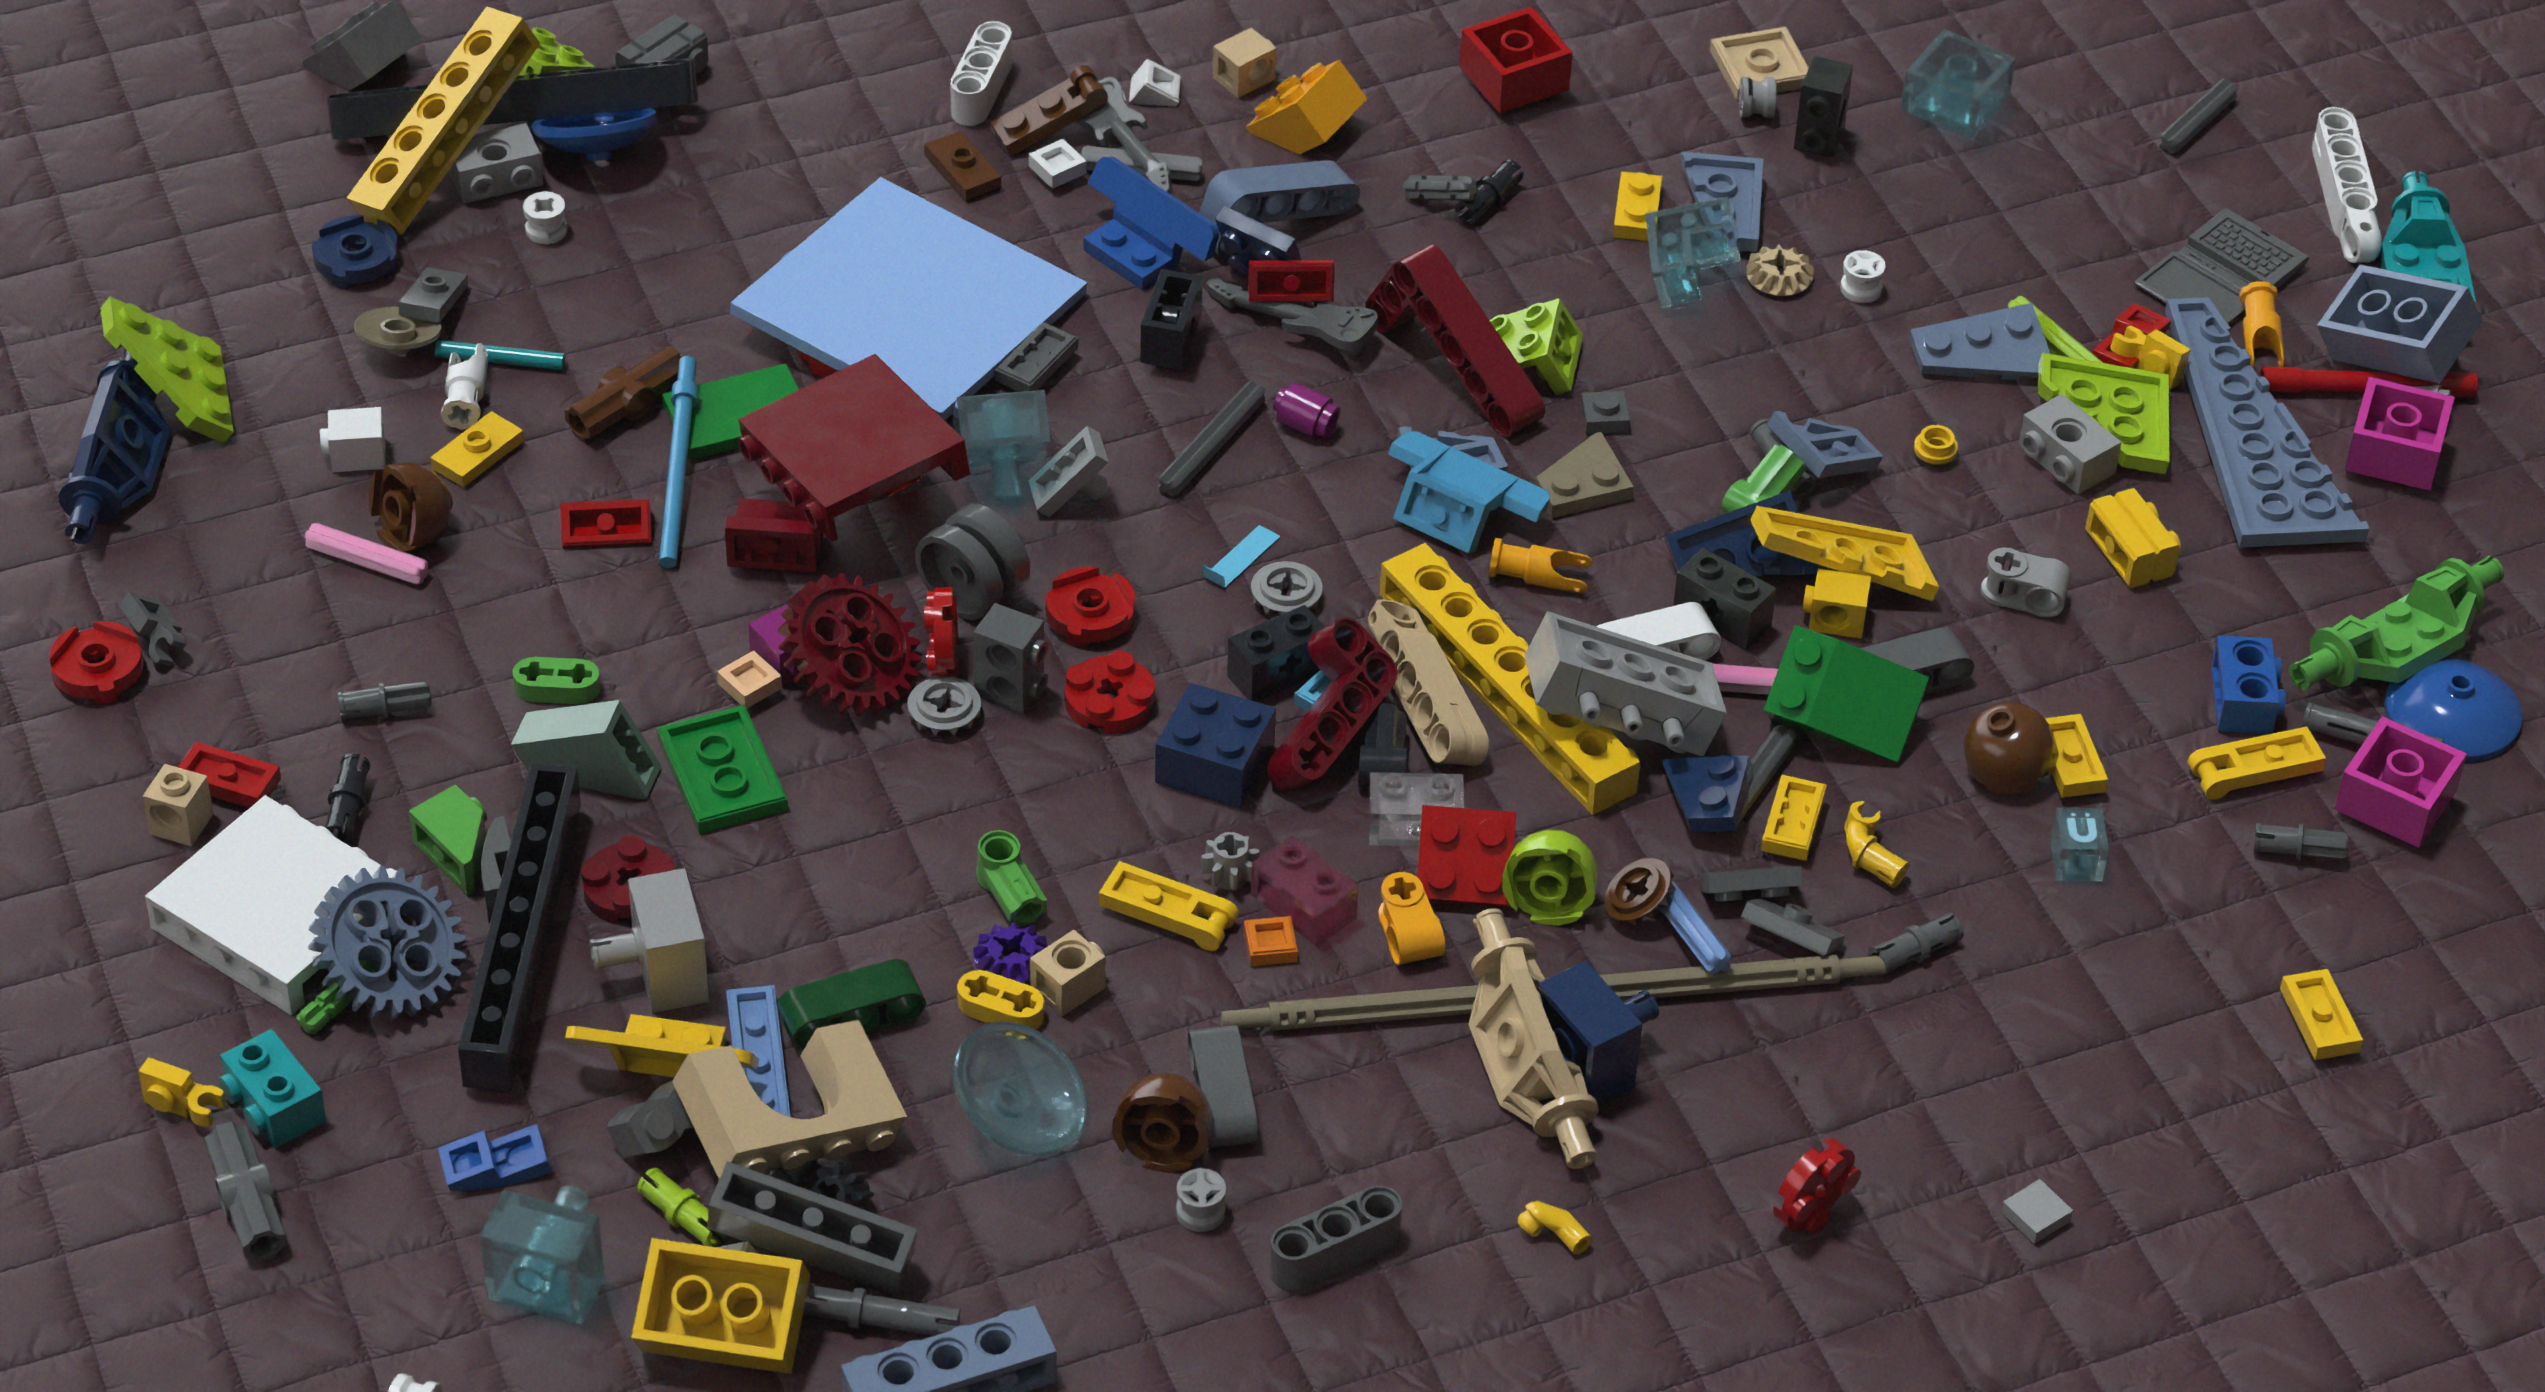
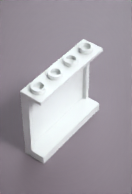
(253, 896)

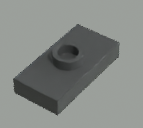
(433, 294)
(1036, 358)
(1794, 925)

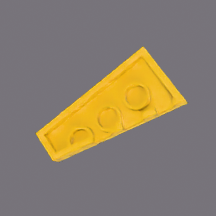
(1847, 547)

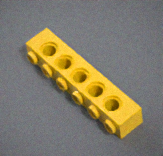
(444, 120)

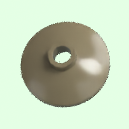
(394, 333)

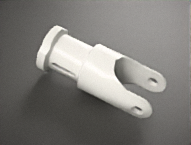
(465, 388)

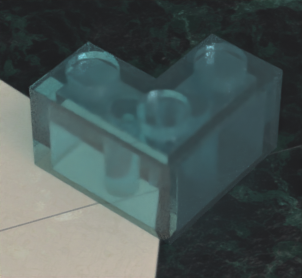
(1690, 240)

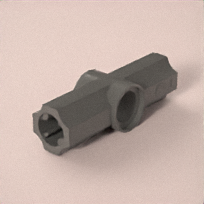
(245, 1191)

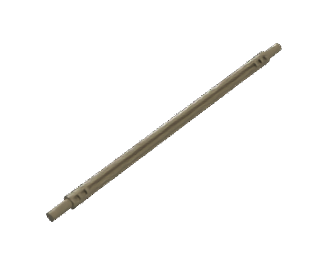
(1460, 1000)

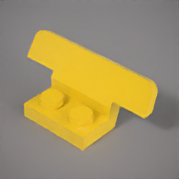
(656, 1044)

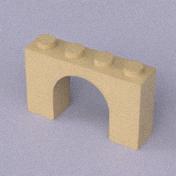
(745, 1131)

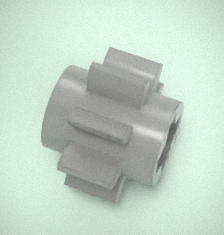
(1229, 860)

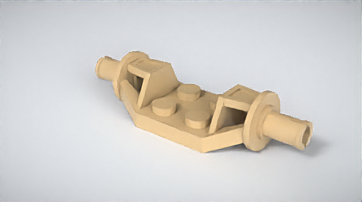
(1521, 1046)

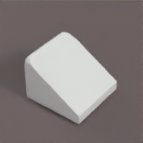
(1155, 86)

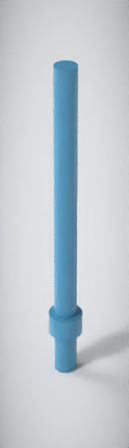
(684, 398)

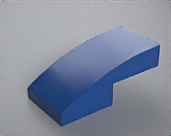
(487, 1164)

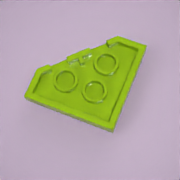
(174, 362)
(2121, 399)

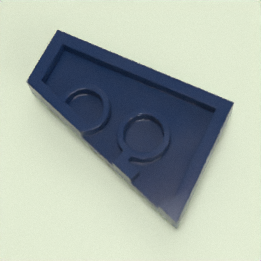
(1737, 542)

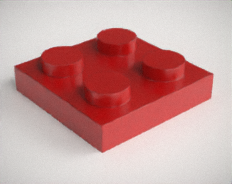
(1465, 854)

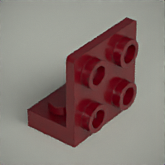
(771, 537)

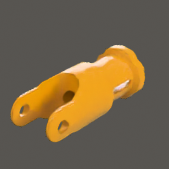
(2261, 323)
(1537, 565)

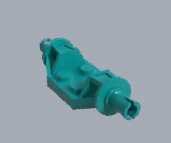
(2423, 236)

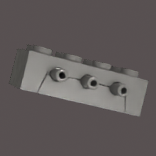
(1624, 684)

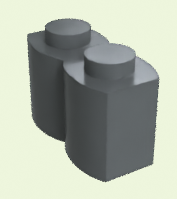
(650, 1124)

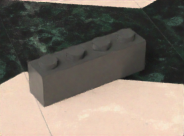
(812, 1228)

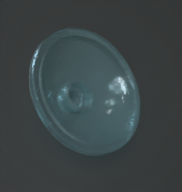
(1019, 1088)

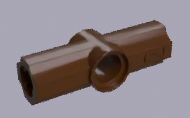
(624, 394)

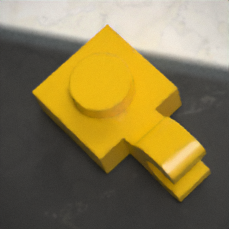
(2155, 352)
(174, 1091)

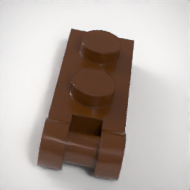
(1050, 111)

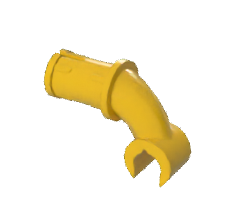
(1867, 852)

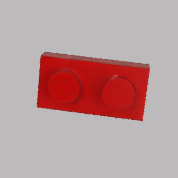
(231, 774)

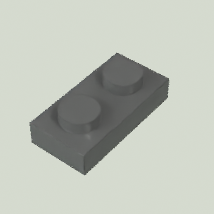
(1731, 884)

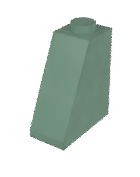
(595, 739)

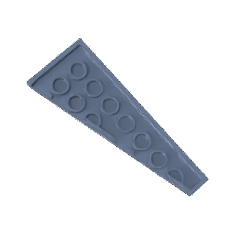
(2257, 448)

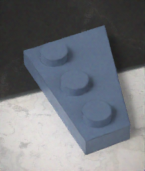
(1731, 177)
(1988, 343)

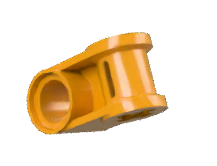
(1408, 920)

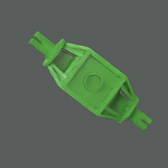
(2405, 633)

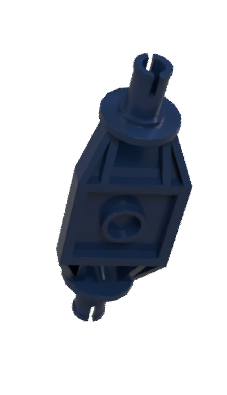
(116, 451)

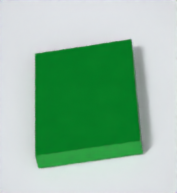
(726, 400)
(722, 769)

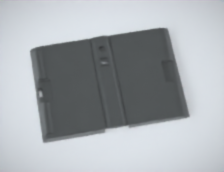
(2220, 262)

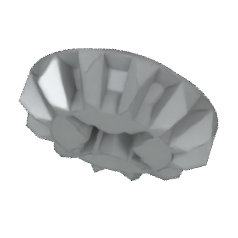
(1271, 580)
(933, 693)

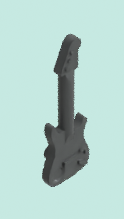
(1117, 119)
(1339, 326)

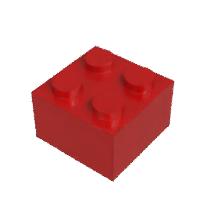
(1515, 59)

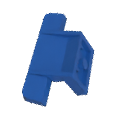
(1146, 226)

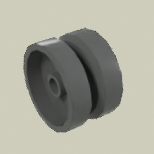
(976, 556)

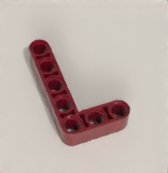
(1432, 290)

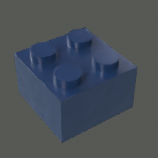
(1215, 745)

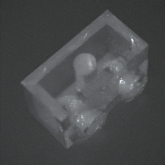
(1398, 800)

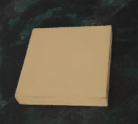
(1760, 56)

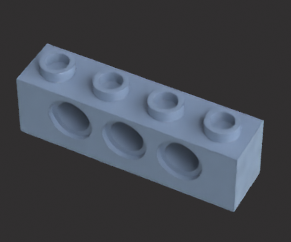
(988, 1356)

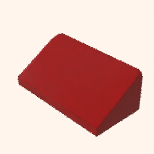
(1291, 281)
(606, 523)

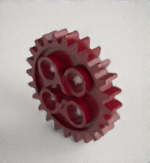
(849, 644)

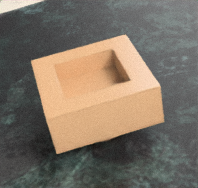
(749, 679)

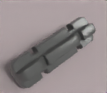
(1440, 188)

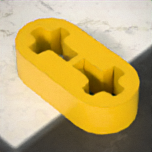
(1001, 999)

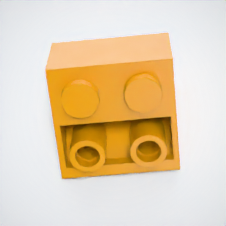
(1308, 108)

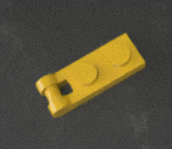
(2256, 761)
(1168, 905)

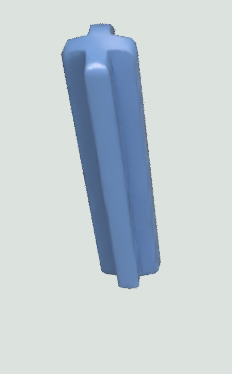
(1696, 932)

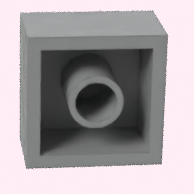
(663, 941)

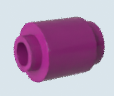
(1306, 410)

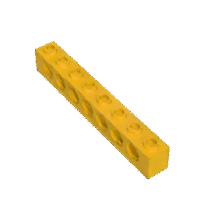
(1493, 665)

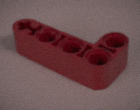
(1360, 680)

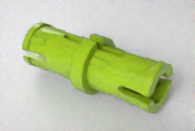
(680, 1206)

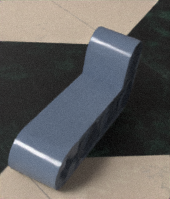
(1280, 193)

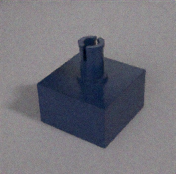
(1597, 1028)

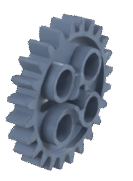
(346, 941)

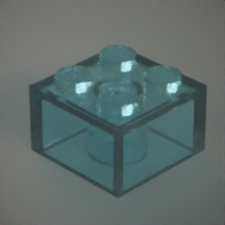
(1958, 83)

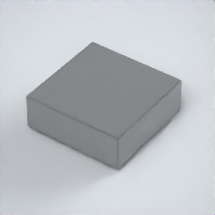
(2037, 1211)

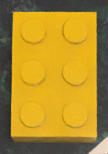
(721, 1305)

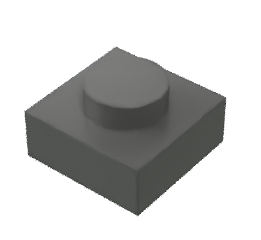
(1605, 412)

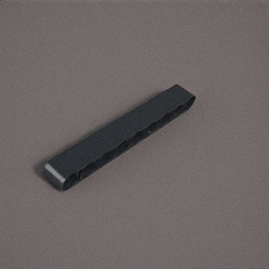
(530, 97)

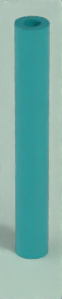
(504, 355)

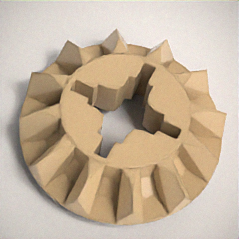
(1765, 277)

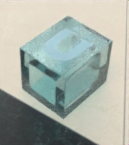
(2079, 844)

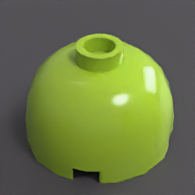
(1551, 877)

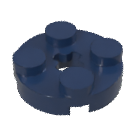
(346, 268)

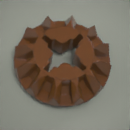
(1638, 876)

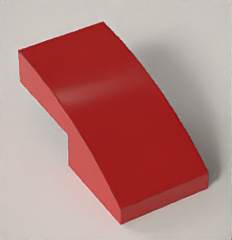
(2134, 316)

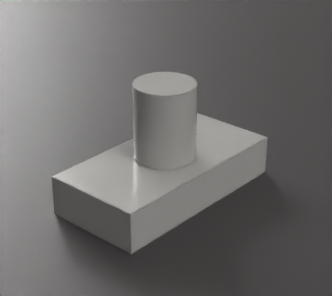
(1071, 471)

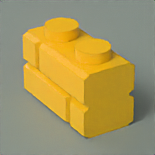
(2133, 537)

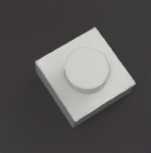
(1057, 163)

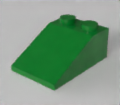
(1845, 694)

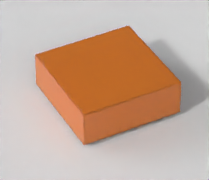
(1270, 941)

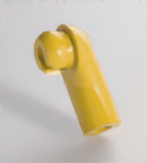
(1559, 1221)

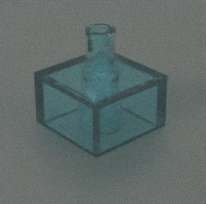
(1002, 433)
(544, 1254)

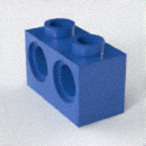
(2246, 685)

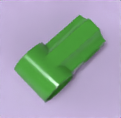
(1772, 477)
(1008, 878)

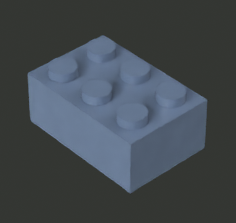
(2399, 323)

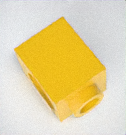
(1837, 603)

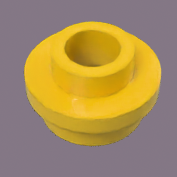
(1936, 445)

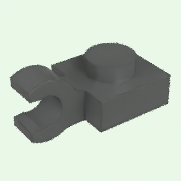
(153, 622)

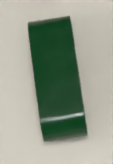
(874, 995)

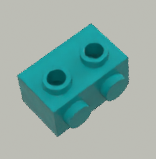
(271, 1089)

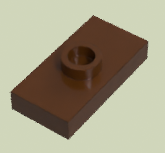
(962, 165)

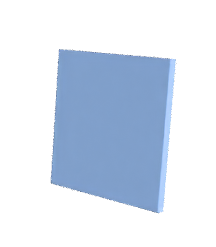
(913, 289)

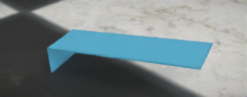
(1241, 556)

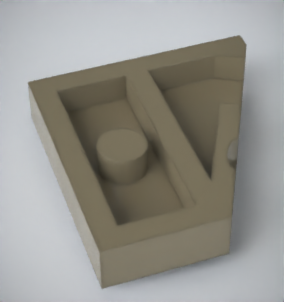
(1585, 479)

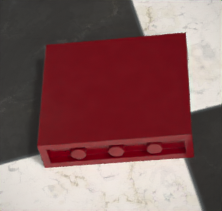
(849, 441)

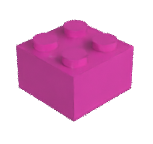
(2399, 433)
(2400, 781)

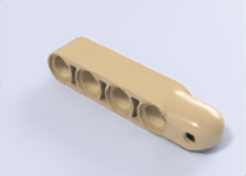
(1429, 687)

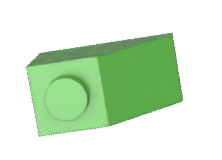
(452, 835)

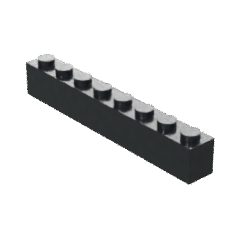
(519, 928)

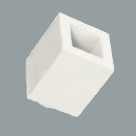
(354, 439)

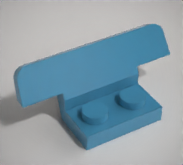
(1454, 492)

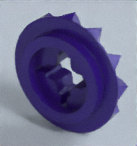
(990, 953)

